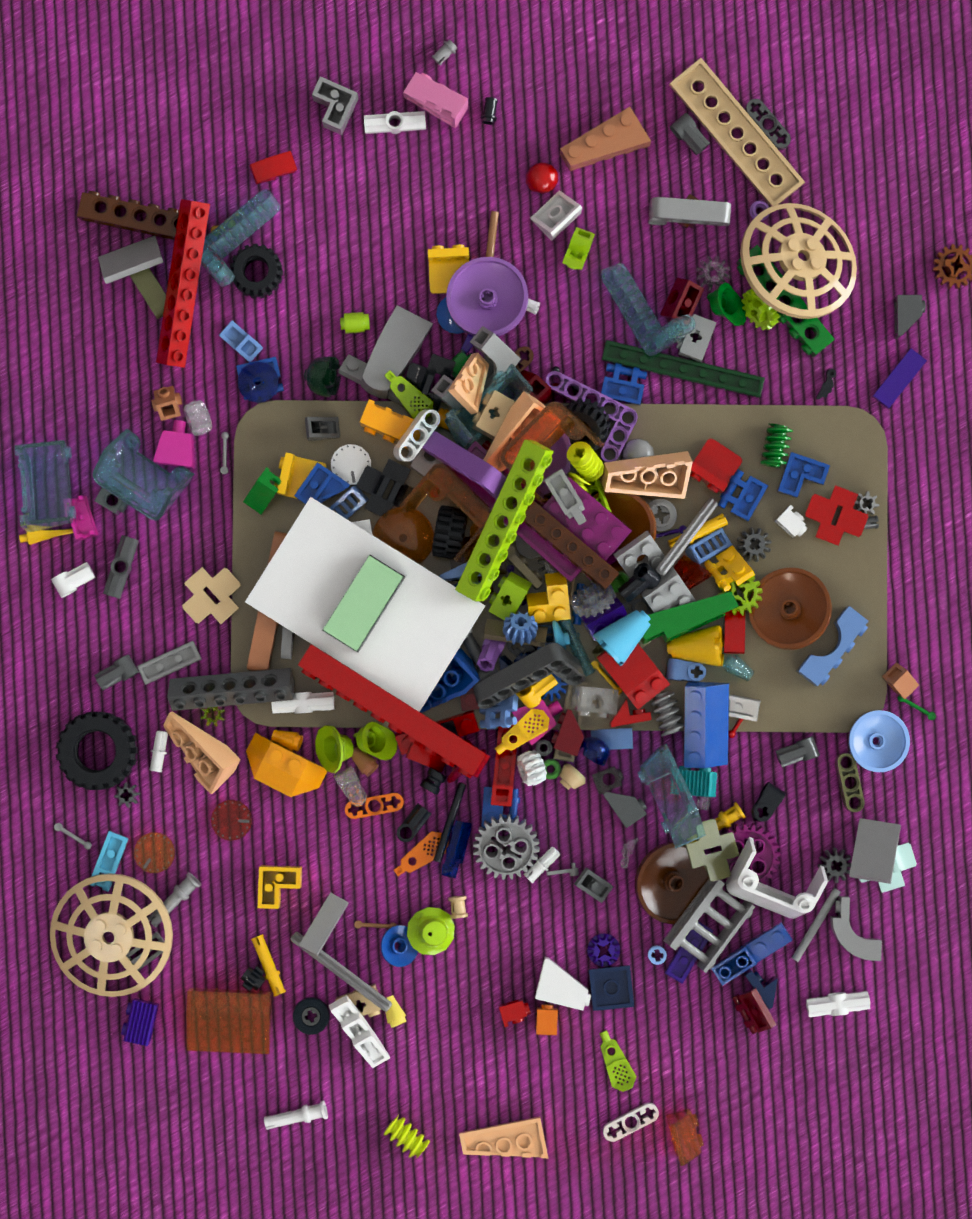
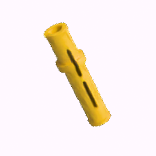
(707, 528)
(268, 965)

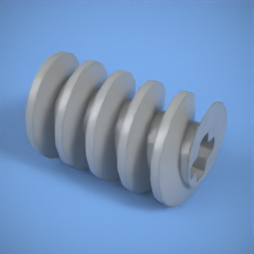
(667, 713)

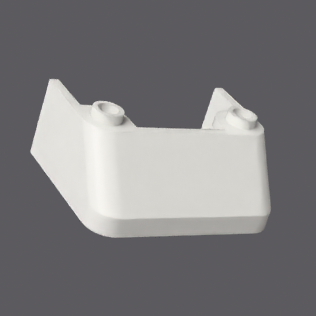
(746, 886)

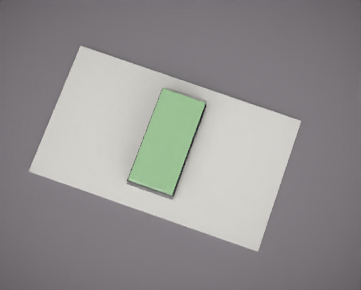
(364, 604)

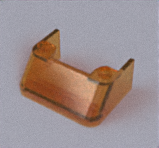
(547, 429)
(444, 482)

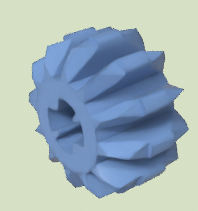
(520, 628)

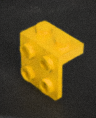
(443, 265)
(294, 473)

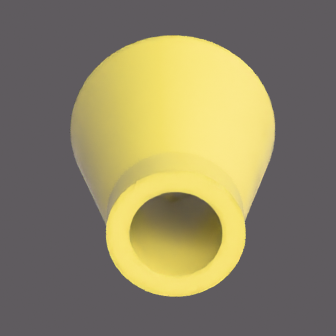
(395, 1014)

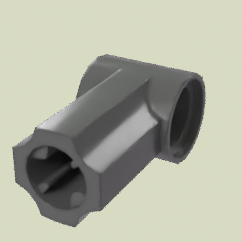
(686, 130)
(120, 671)
(801, 751)

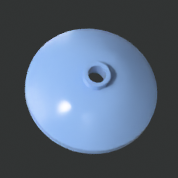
(892, 741)

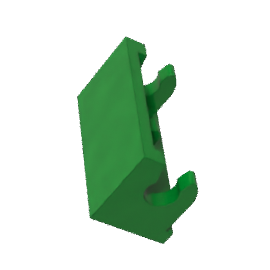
(262, 491)

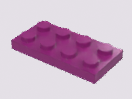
(600, 532)

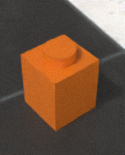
(546, 1020)

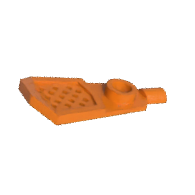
(420, 854)

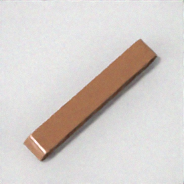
(265, 627)

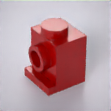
(514, 1011)

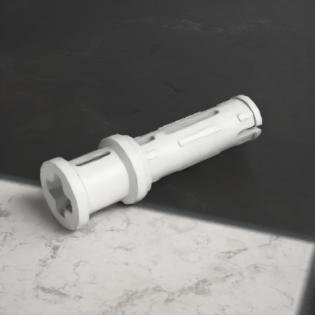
(304, 1114)

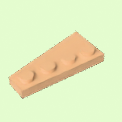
(509, 1139)

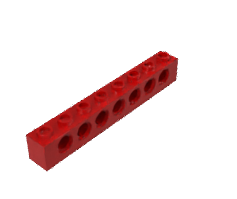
(182, 283)

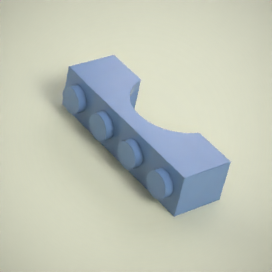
(848, 625)

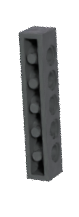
(231, 689)

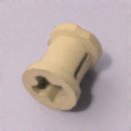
(458, 907)

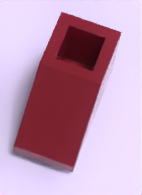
(541, 389)
(569, 735)

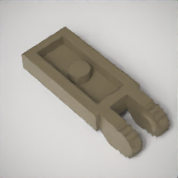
(521, 566)

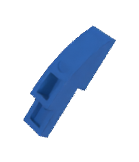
(751, 953)

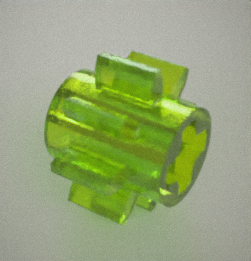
(218, 717)

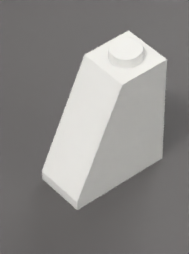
(560, 987)

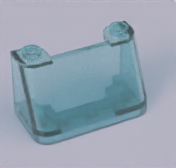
(137, 478)
(45, 485)

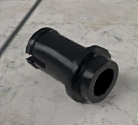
(488, 116)

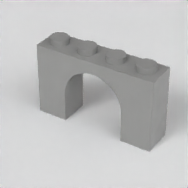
(495, 353)

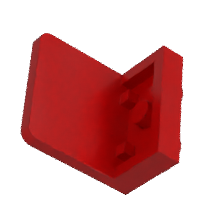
(715, 466)

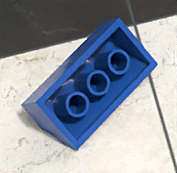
(706, 724)

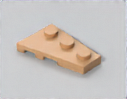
(470, 383)

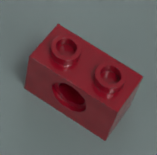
(682, 299)

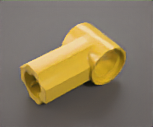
(532, 695)

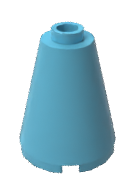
(623, 635)

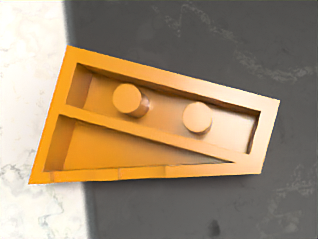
(386, 423)

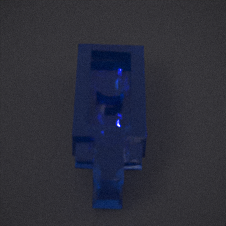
(456, 848)

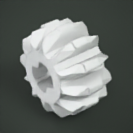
(531, 768)

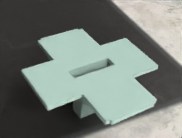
(904, 860)

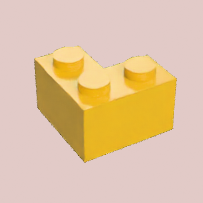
(550, 604)
(272, 880)

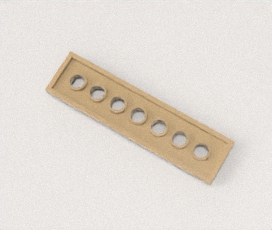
(741, 120)

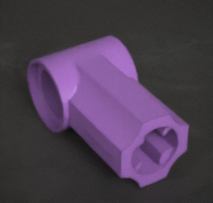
(490, 652)

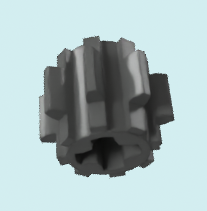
(130, 790)

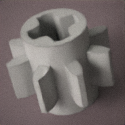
(872, 503)

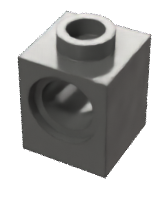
(102, 499)

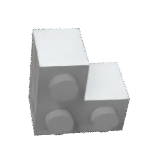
(339, 101)

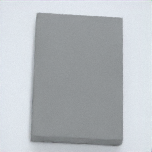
(130, 259)
(875, 851)

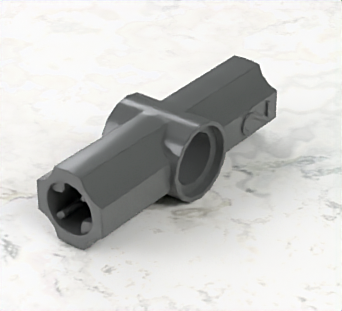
(125, 553)

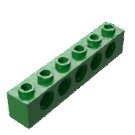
(796, 330)

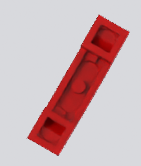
(504, 772)

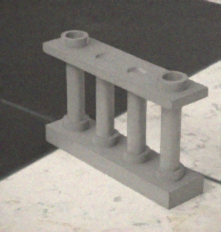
(690, 917)

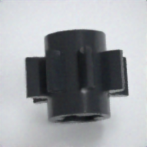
(253, 978)

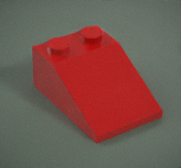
(636, 677)

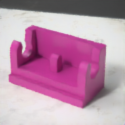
(84, 523)

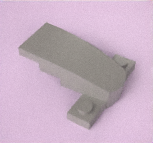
(393, 352)

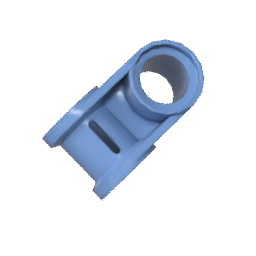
(681, 670)

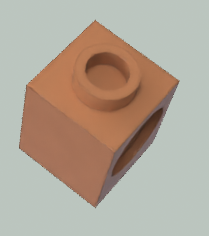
(900, 680)

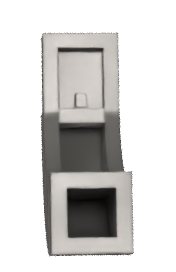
(860, 947)

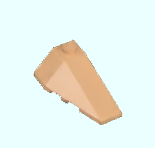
(518, 417)
(208, 756)

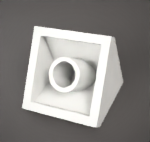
(556, 215)

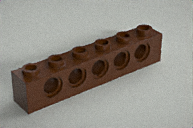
(88, 212)
(569, 545)

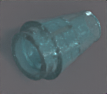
(737, 667)

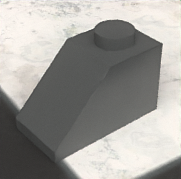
(906, 312)
(626, 807)

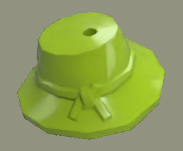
(332, 748)
(433, 921)

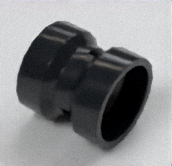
(437, 777)

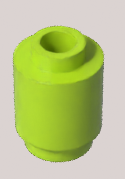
(355, 322)

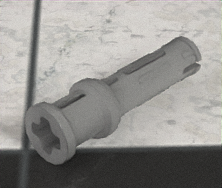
(180, 893)

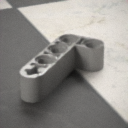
(688, 211)

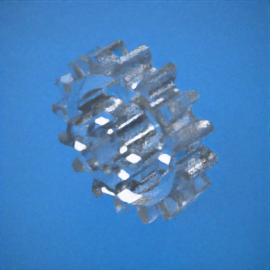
(592, 600)

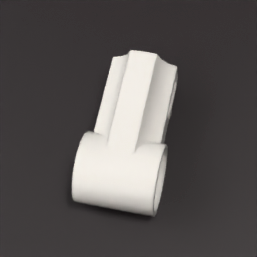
(69, 581)

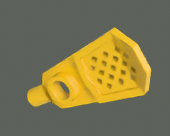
(522, 733)

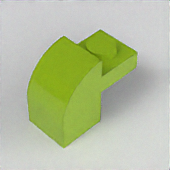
(578, 249)

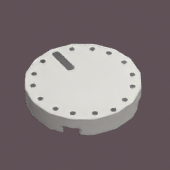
(350, 463)

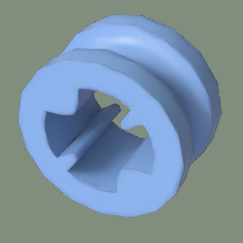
(661, 950)

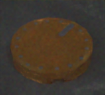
(154, 852)

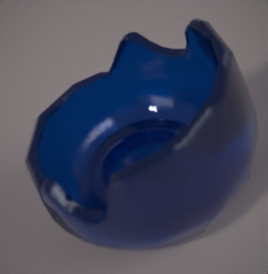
(595, 750)

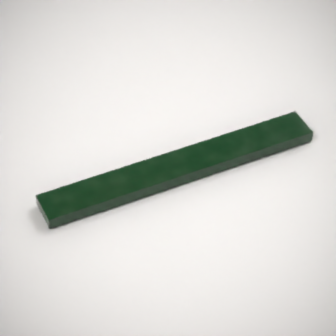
(683, 369)

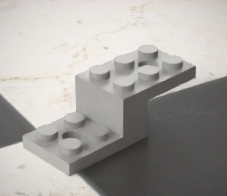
(671, 588)

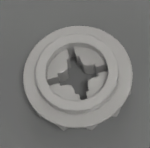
(665, 507)

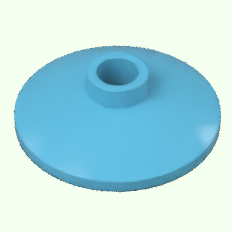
(560, 637)

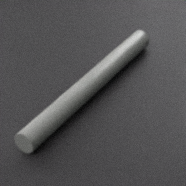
(816, 924)

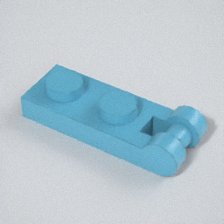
(110, 858)

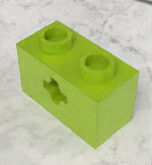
(513, 586)

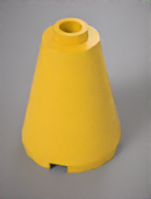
(699, 646)

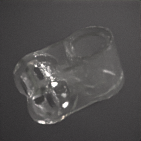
(351, 786)

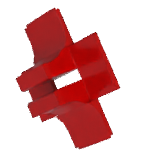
(848, 519)

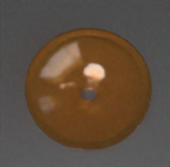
(413, 525)

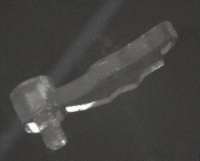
(627, 851)

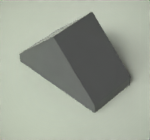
(322, 428)

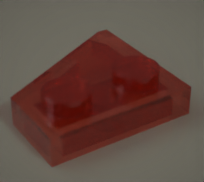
(691, 572)

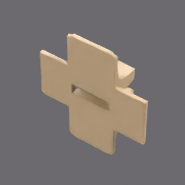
(202, 605)

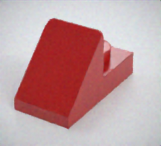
(623, 716)

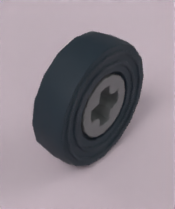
(320, 1021)

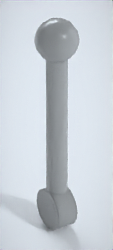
(224, 470)
(59, 827)

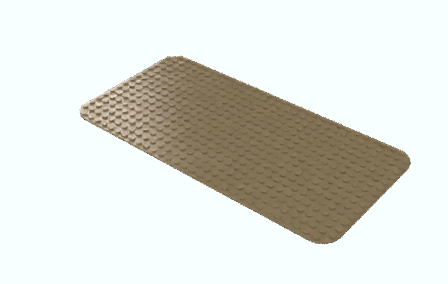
(851, 572)

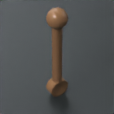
(358, 924)

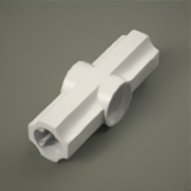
(408, 122)
(305, 703)
(838, 1004)

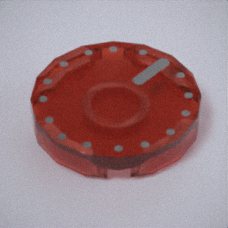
(231, 820)

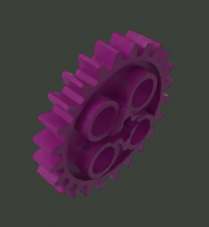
(765, 853)

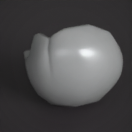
(636, 449)

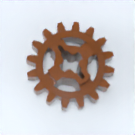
(945, 264)

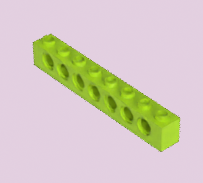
(468, 583)

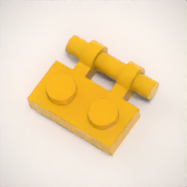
(733, 564)

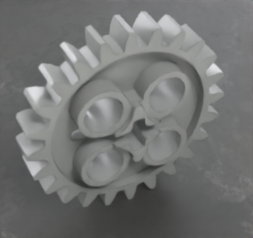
(494, 860)

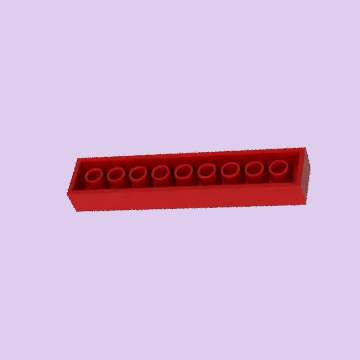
(394, 711)

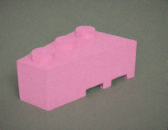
(436, 99)

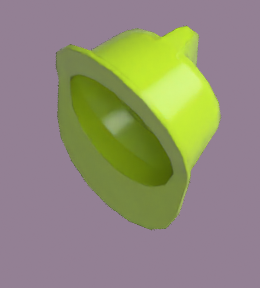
(376, 741)

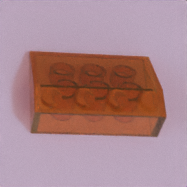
(228, 1020)

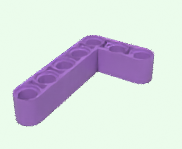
(616, 417)
(466, 463)

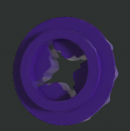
(603, 940)

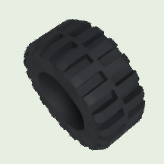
(69, 757)

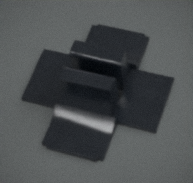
(423, 377)
(376, 482)

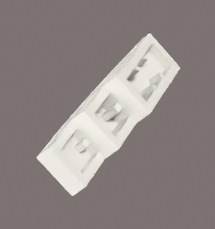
(359, 1031)

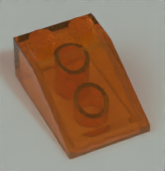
(684, 1135)

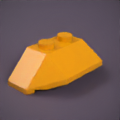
(283, 768)

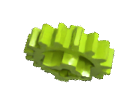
(759, 311)
(747, 589)

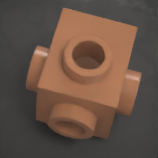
(167, 403)

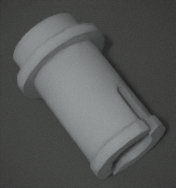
(444, 52)

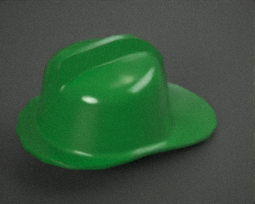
(728, 304)

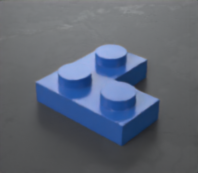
(798, 469)

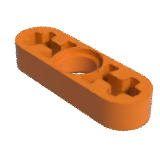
(370, 813)

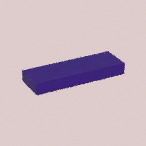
(899, 378)
(683, 960)

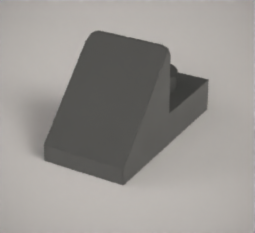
(593, 885)

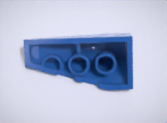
(455, 681)

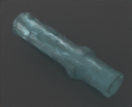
(576, 646)

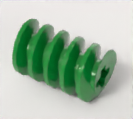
(776, 445)

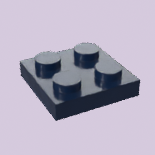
(611, 987)

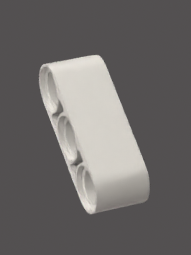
(425, 430)

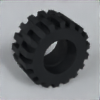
(252, 254)
(594, 417)
(449, 532)

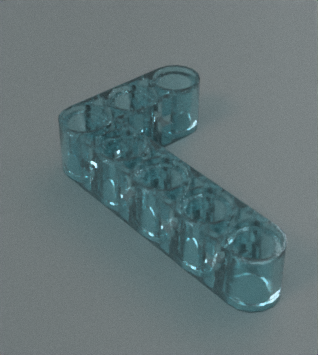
(234, 232)
(639, 314)

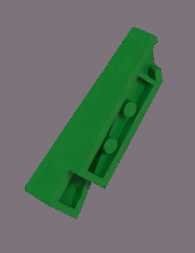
(688, 617)

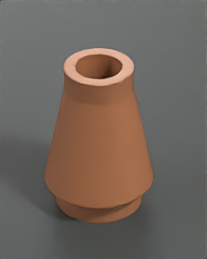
(364, 762)

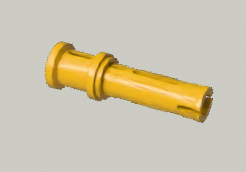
(728, 817)

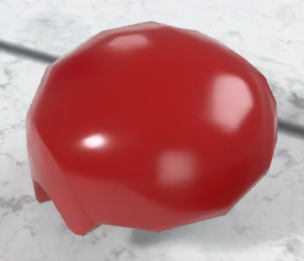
(542, 177)

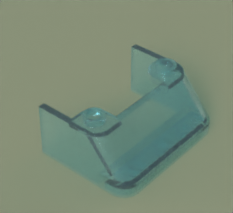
(459, 421)
(672, 797)

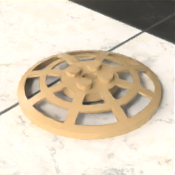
(793, 265)
(119, 927)

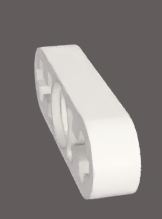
(622, 1118)

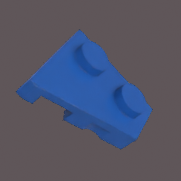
(320, 485)

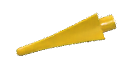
(38, 536)

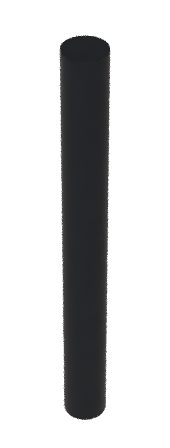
(449, 822)

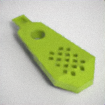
(408, 395)
(616, 1060)

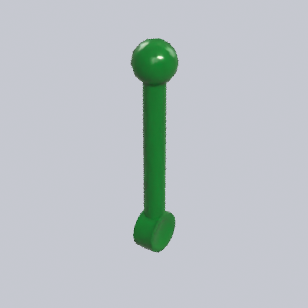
(931, 715)

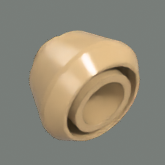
(571, 777)

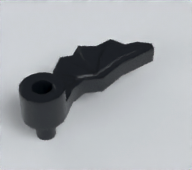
(827, 385)

